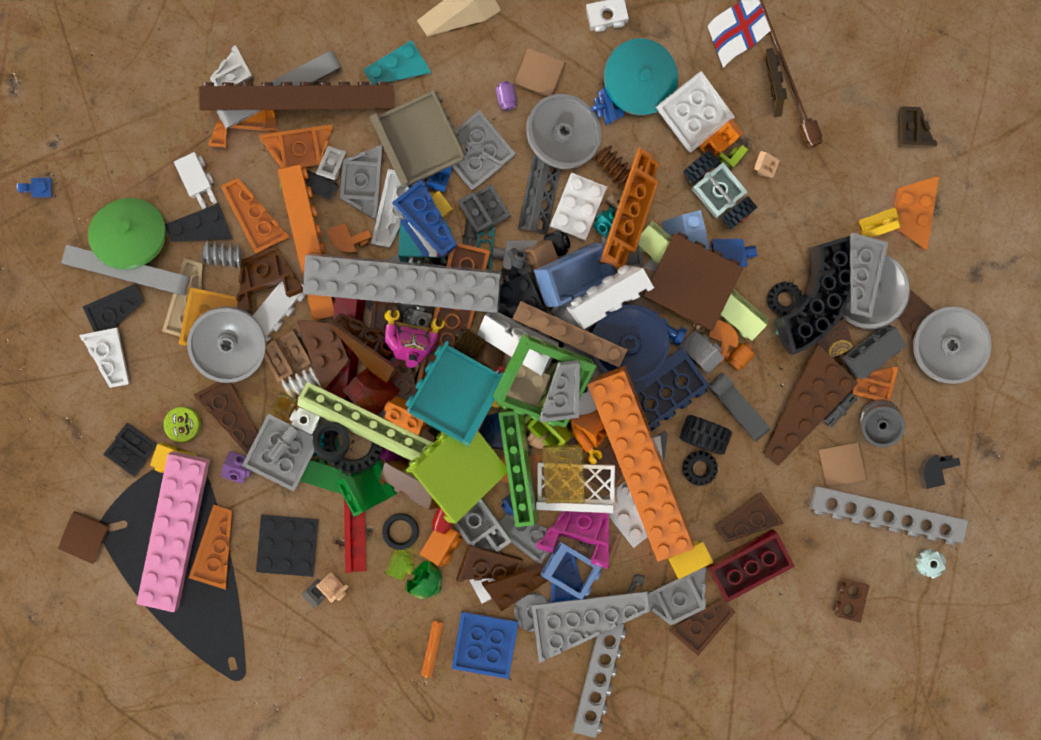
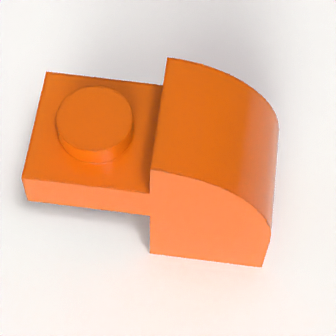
(722, 139)
(345, 242)
(726, 336)

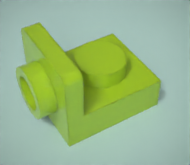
(736, 155)

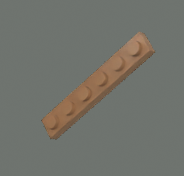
(570, 334)

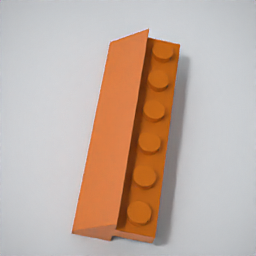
(631, 210)

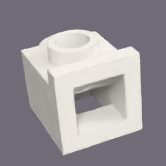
(312, 420)

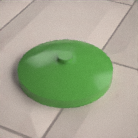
(127, 233)

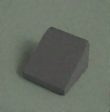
(314, 595)

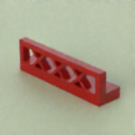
(354, 541)

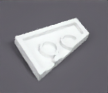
(108, 354)

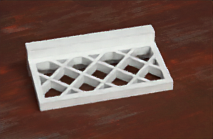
(591, 504)

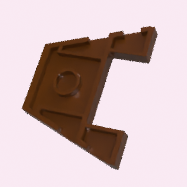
(264, 271)

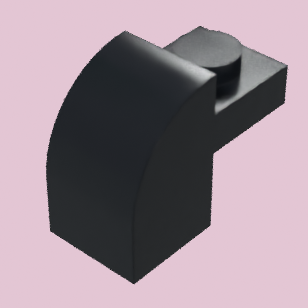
(931, 470)

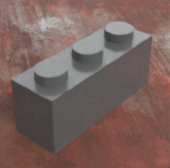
(874, 351)

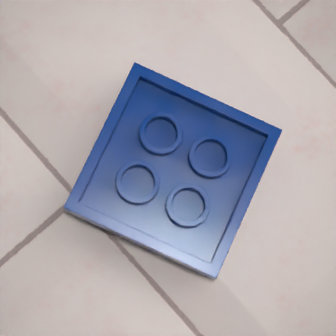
(485, 644)

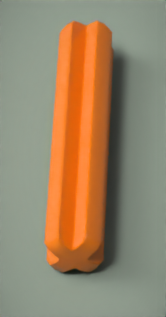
(432, 648)

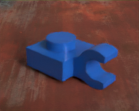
(39, 187)

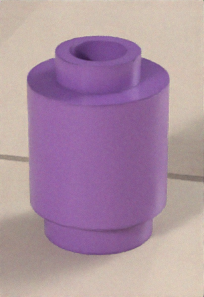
(506, 95)

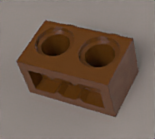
(857, 601)

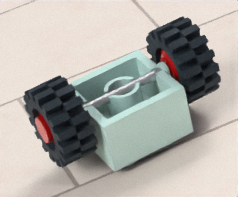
(719, 190)

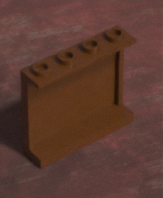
(693, 281)

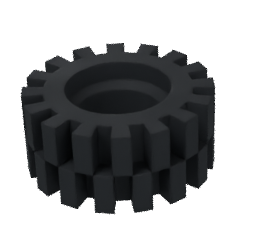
(783, 287)
(688, 468)

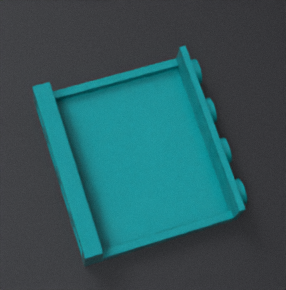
(454, 394)

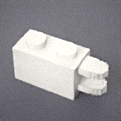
(195, 178)

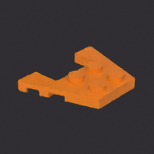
(261, 121)

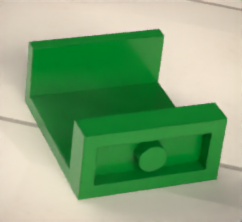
(365, 490)

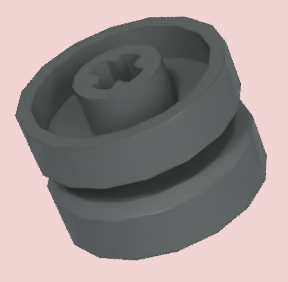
(882, 434)

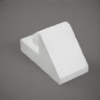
(331, 163)

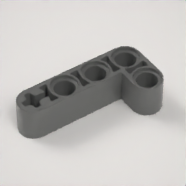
(738, 407)

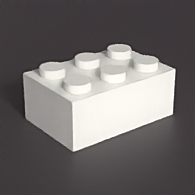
(578, 207)

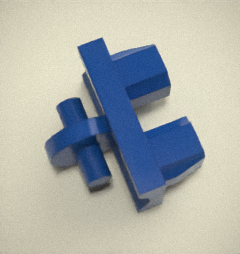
(605, 108)

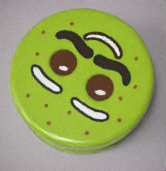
(182, 424)

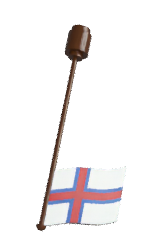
(743, 28)

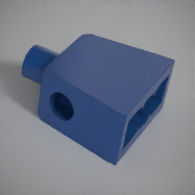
(734, 249)

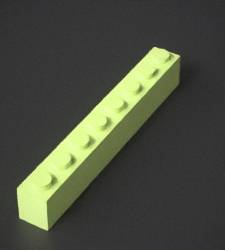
(737, 311)
(362, 422)

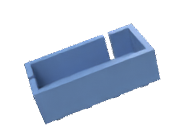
(572, 275)

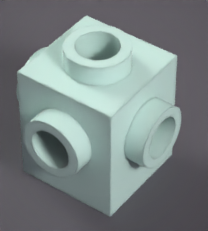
(924, 563)

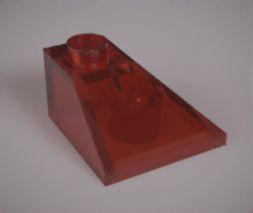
(370, 391)

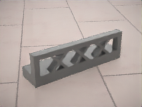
(535, 194)

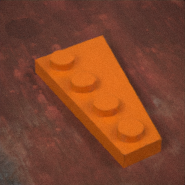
(255, 221)
(212, 555)

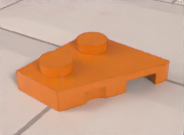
(877, 385)

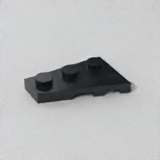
(200, 226)
(112, 309)

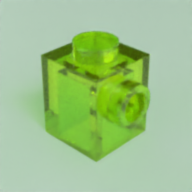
(400, 565)

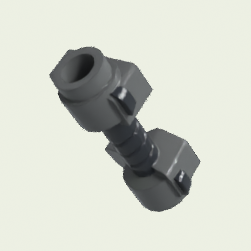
(518, 261)

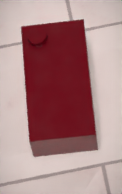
(750, 565)

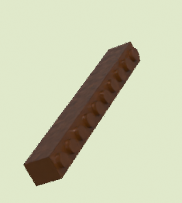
(295, 97)

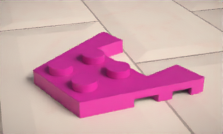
(584, 527)

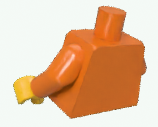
(589, 433)

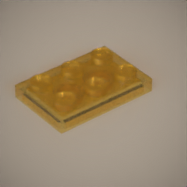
(564, 473)

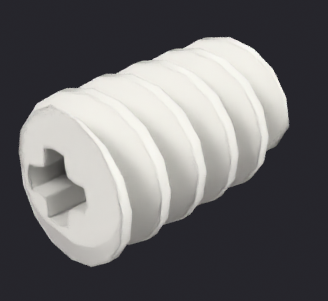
(297, 385)

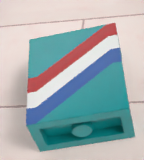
(414, 245)

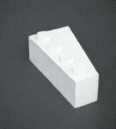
(609, 295)

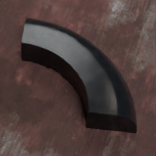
(823, 300)

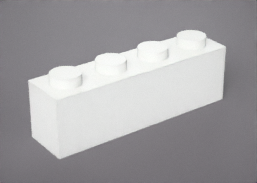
(275, 309)

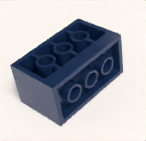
(675, 366)

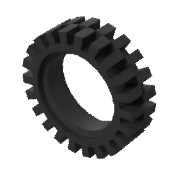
(353, 465)

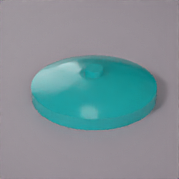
(640, 76)

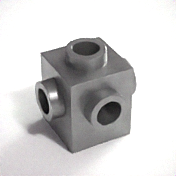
(417, 317)

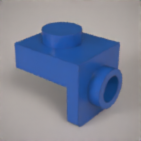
(439, 180)

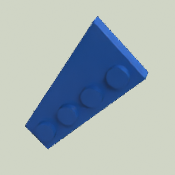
(421, 212)

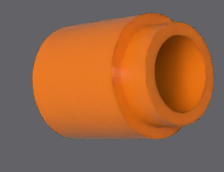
(741, 356)

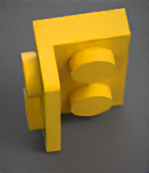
(880, 223)

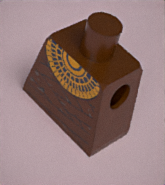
(837, 341)

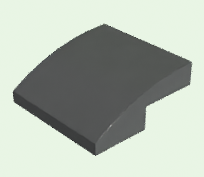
(484, 209)

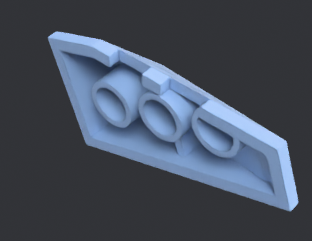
(690, 225)

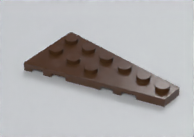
(813, 398)

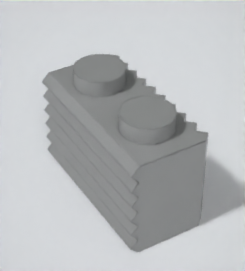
(702, 352)

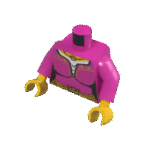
(410, 341)

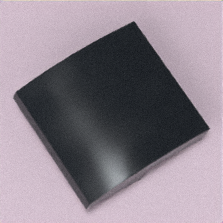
(130, 450)

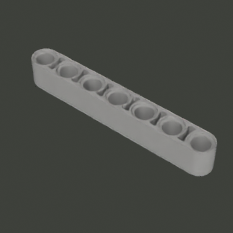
(309, 72)
(142, 275)

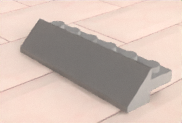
(482, 528)

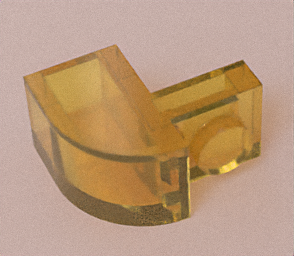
(283, 407)

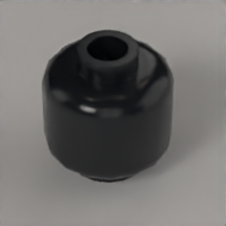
(560, 242)

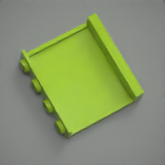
(457, 473)

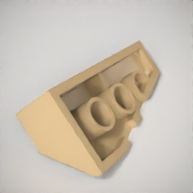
(456, 14)

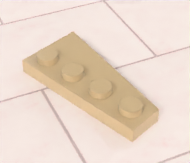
(178, 302)

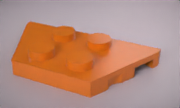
(298, 145)
(915, 209)

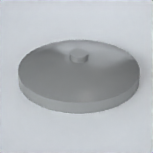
(563, 131)
(890, 300)
(226, 344)
(952, 345)

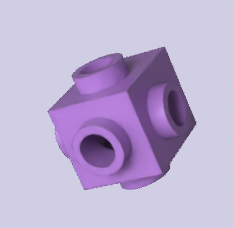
(233, 468)

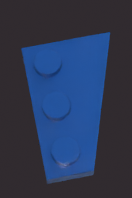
(567, 573)

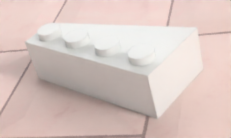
(506, 334)

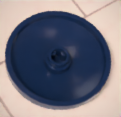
(641, 334)

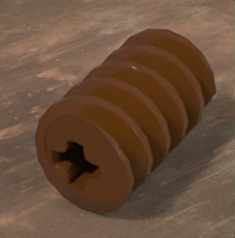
(613, 165)

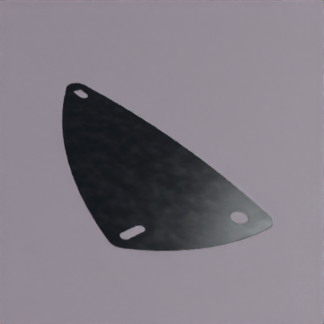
(207, 615)

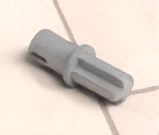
(283, 443)

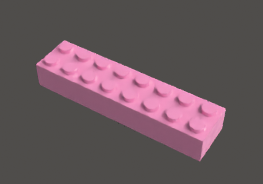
(173, 531)

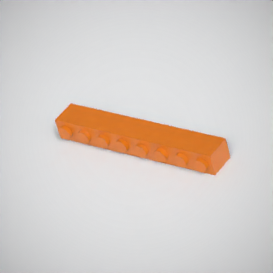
(304, 228)

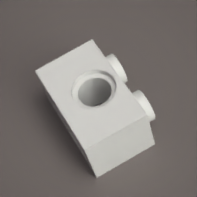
(615, 7)

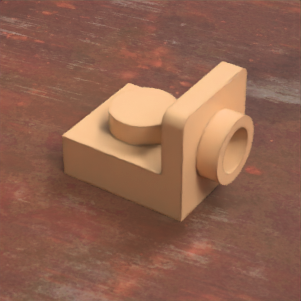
(766, 164)
(332, 588)

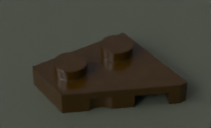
(914, 128)

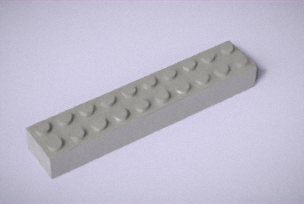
(402, 282)

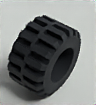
(705, 434)

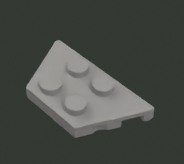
(362, 181)
(679, 597)

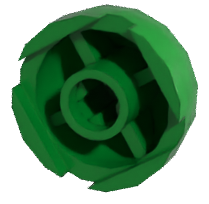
(425, 582)

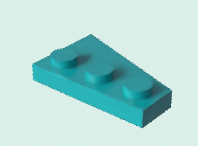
(398, 65)

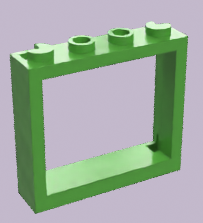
(527, 342)

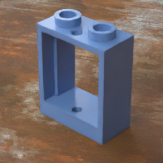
(554, 561)

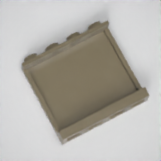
(419, 138)

